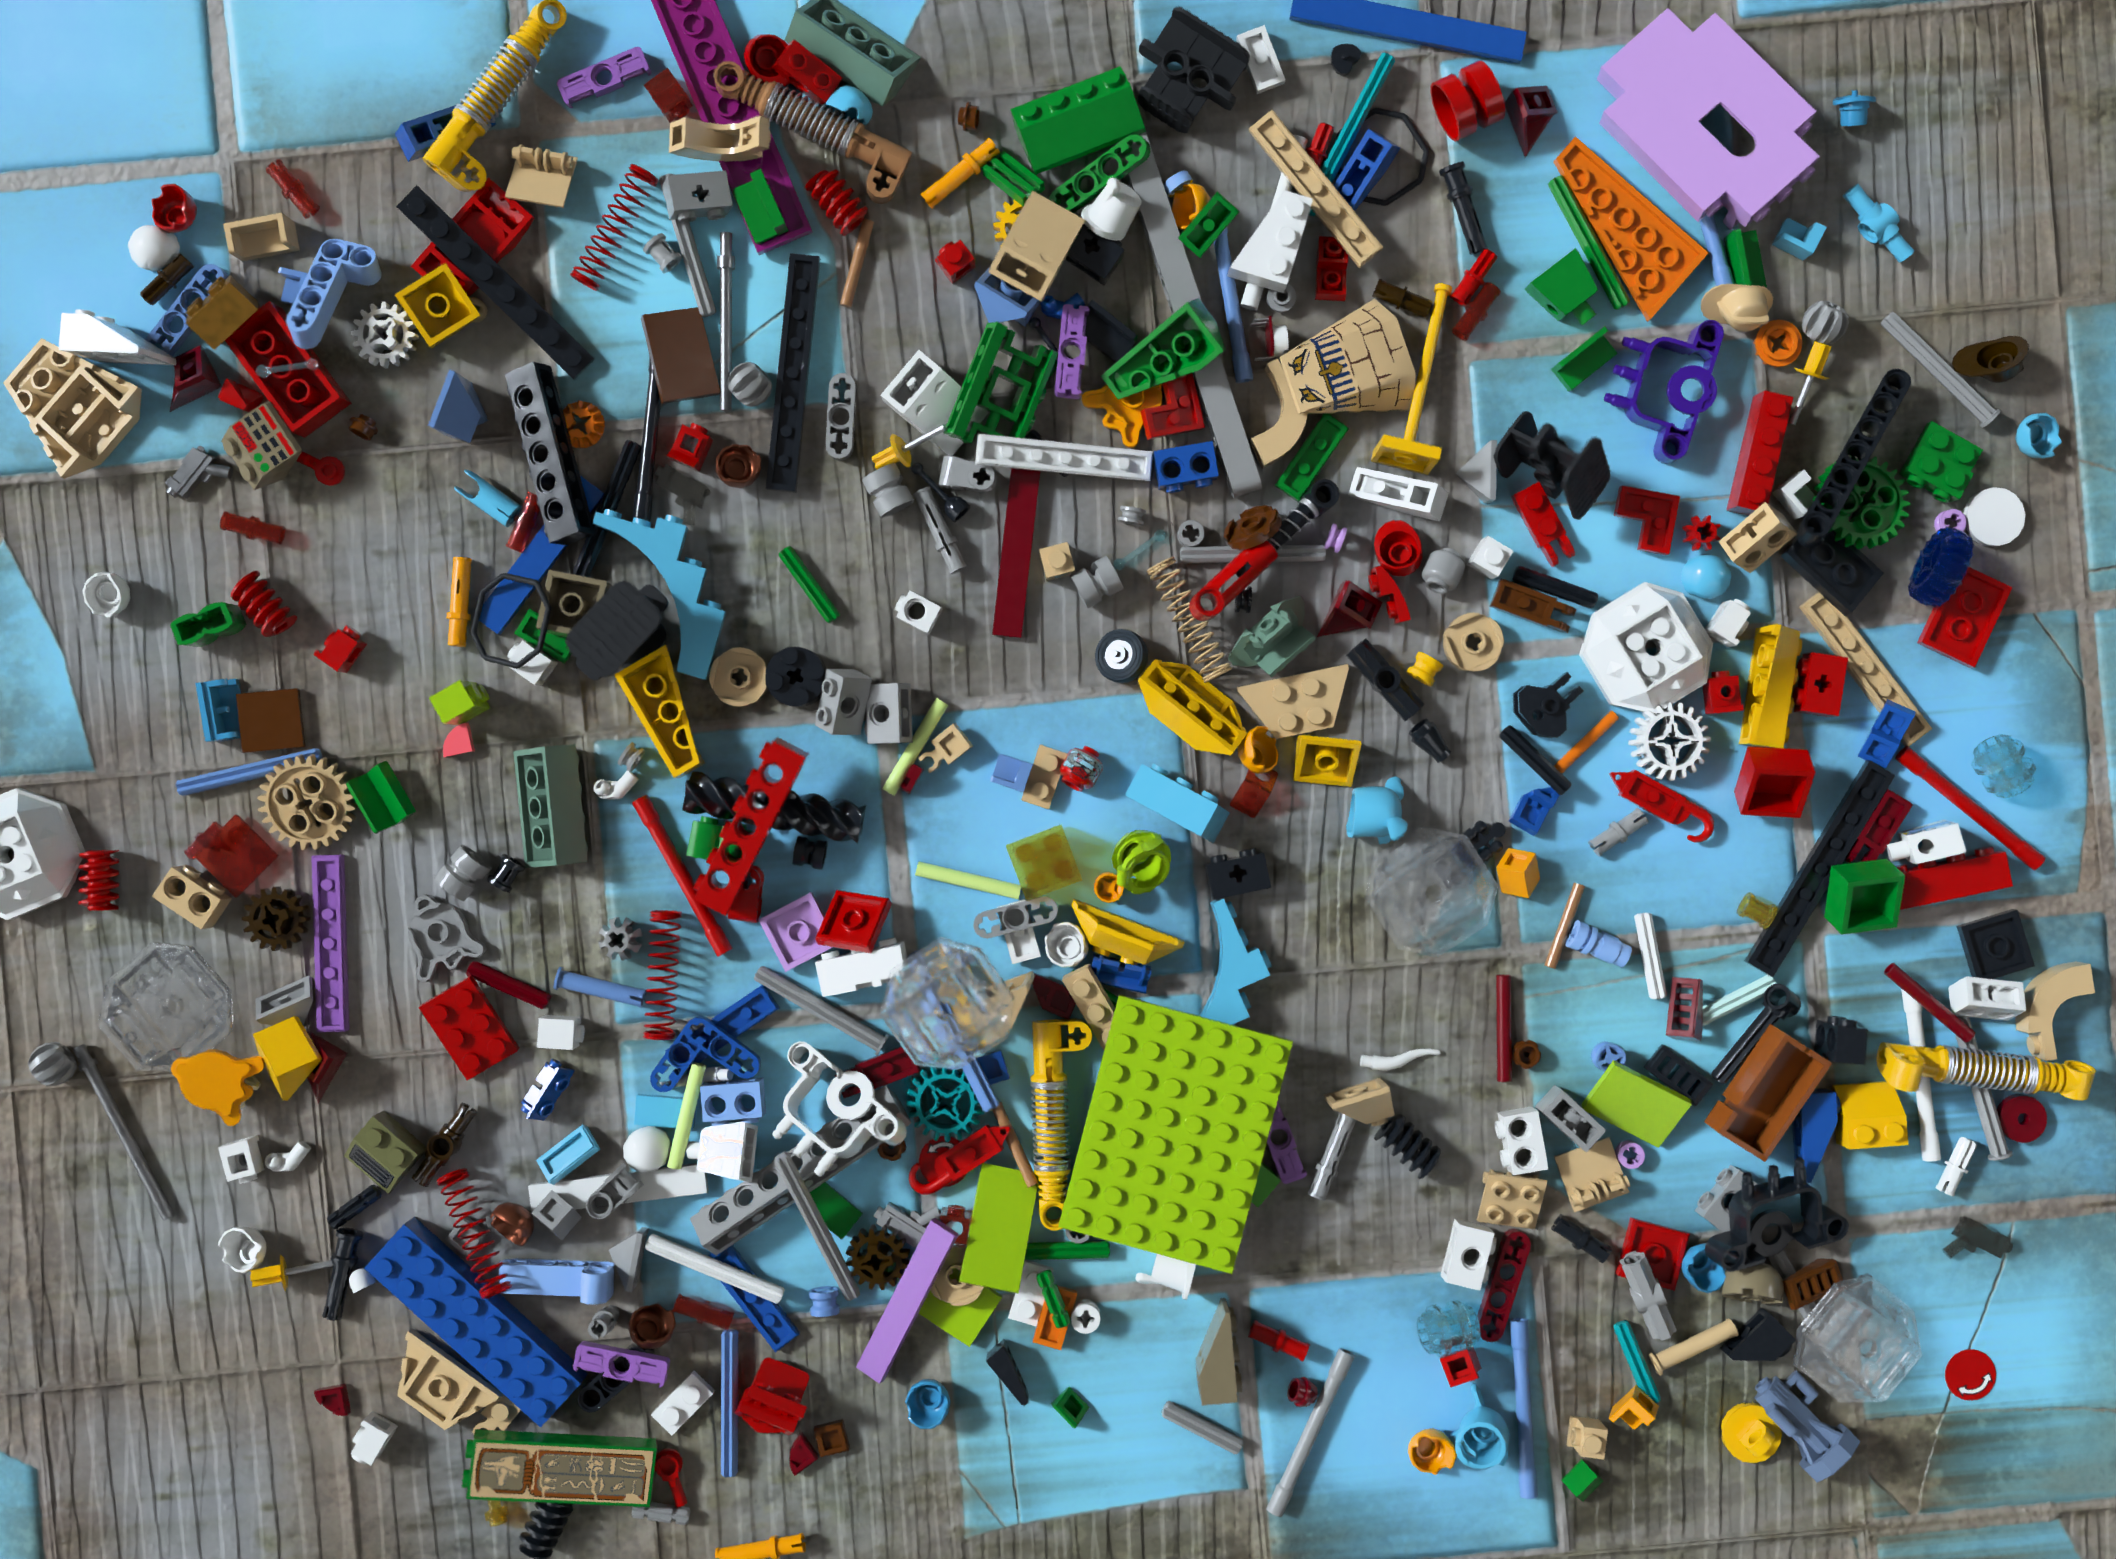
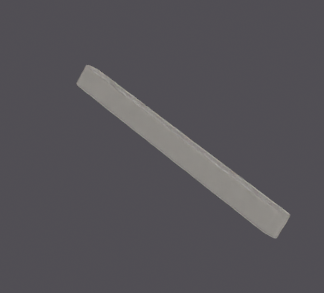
(1179, 289)

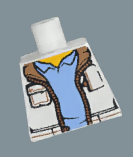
(1938, 841)
(726, 1150)

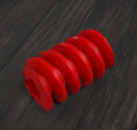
(836, 201)
(260, 606)
(99, 880)

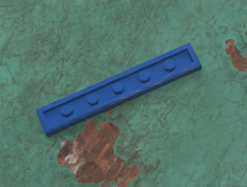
(532, 564)

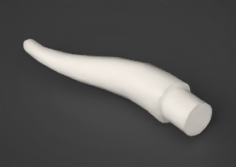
(1388, 1063)
(711, 1074)

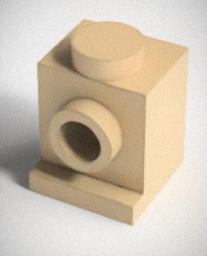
(1587, 1437)

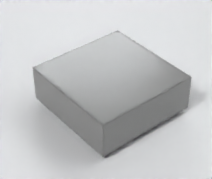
(457, 1243)

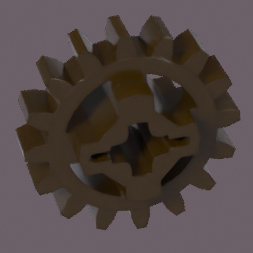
(270, 908)
(869, 1266)

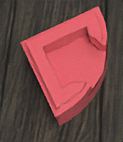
(458, 741)

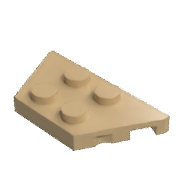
(1298, 701)
(440, 1384)

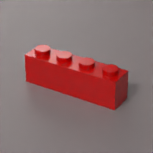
(1759, 452)
(1955, 877)

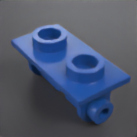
(1115, 973)
(540, 1102)

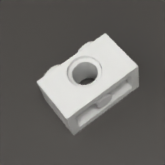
(1463, 1238)

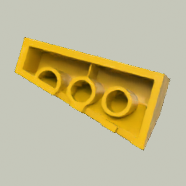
(1770, 686)
(659, 705)

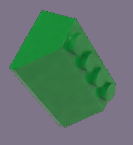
(1077, 120)

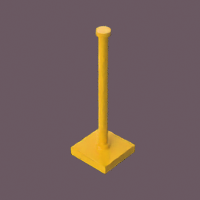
(1406, 452)

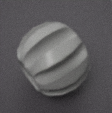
(1825, 322)
(749, 384)
(611, 935)
(52, 1064)

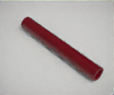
(1929, 1002)
(1504, 1028)

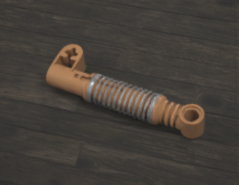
(821, 124)

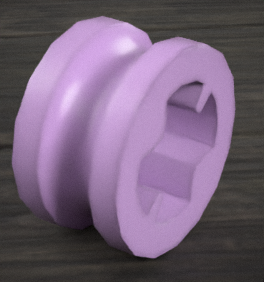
(1957, 516)
(1335, 538)
(1634, 1163)

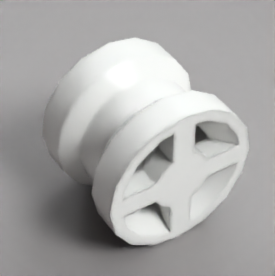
(1085, 1309)

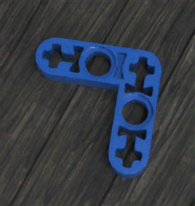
(695, 1045)

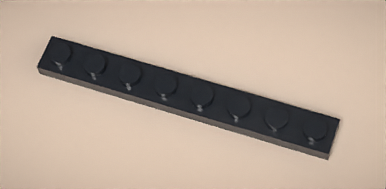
(495, 282)
(793, 373)
(1814, 874)

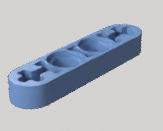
(179, 309)

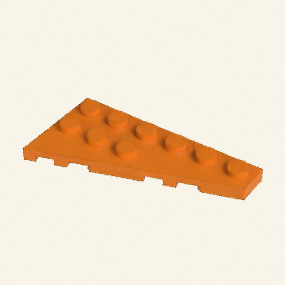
(1638, 237)

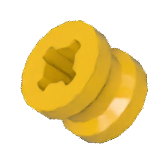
(1425, 669)

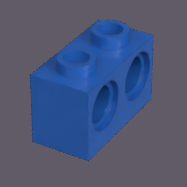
(1183, 458)

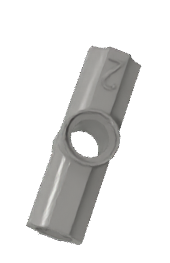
(1648, 1295)

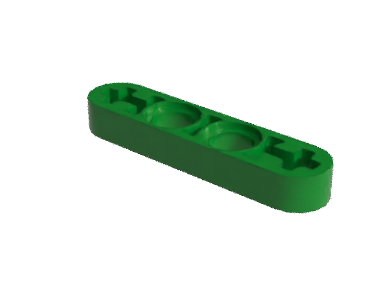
(1097, 172)

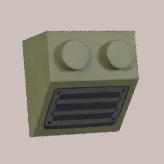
(385, 1151)

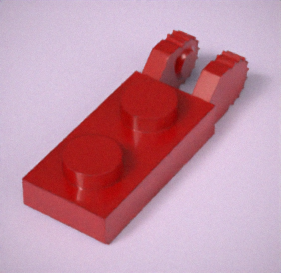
(1542, 522)

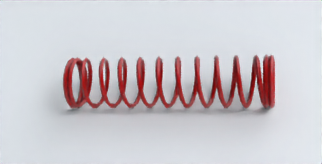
(639, 173)
(659, 916)
(450, 1179)

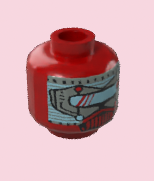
(1081, 768)

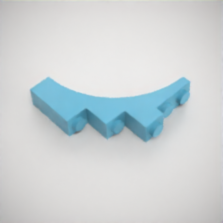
(663, 546)
(1235, 968)

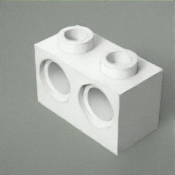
(1987, 998)
(1528, 1138)

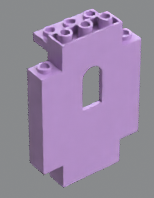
(1676, 78)

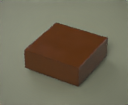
(831, 1438)

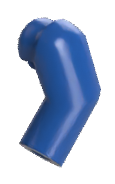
(1053, 307)

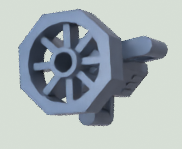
(1821, 1445)

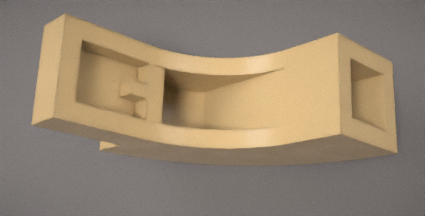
(720, 141)
(1279, 439)
(2044, 997)

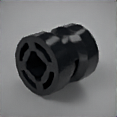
(803, 849)

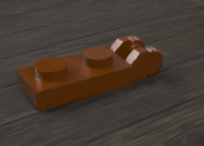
(1529, 605)

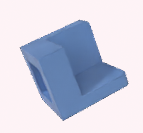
(292, 284)
(1011, 772)

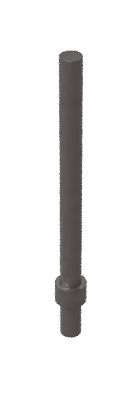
(725, 264)

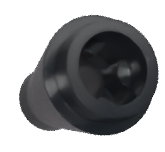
(1428, 738)

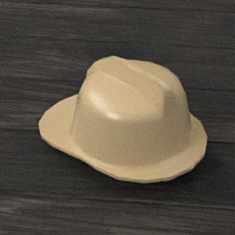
(1738, 305)

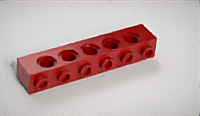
(722, 896)

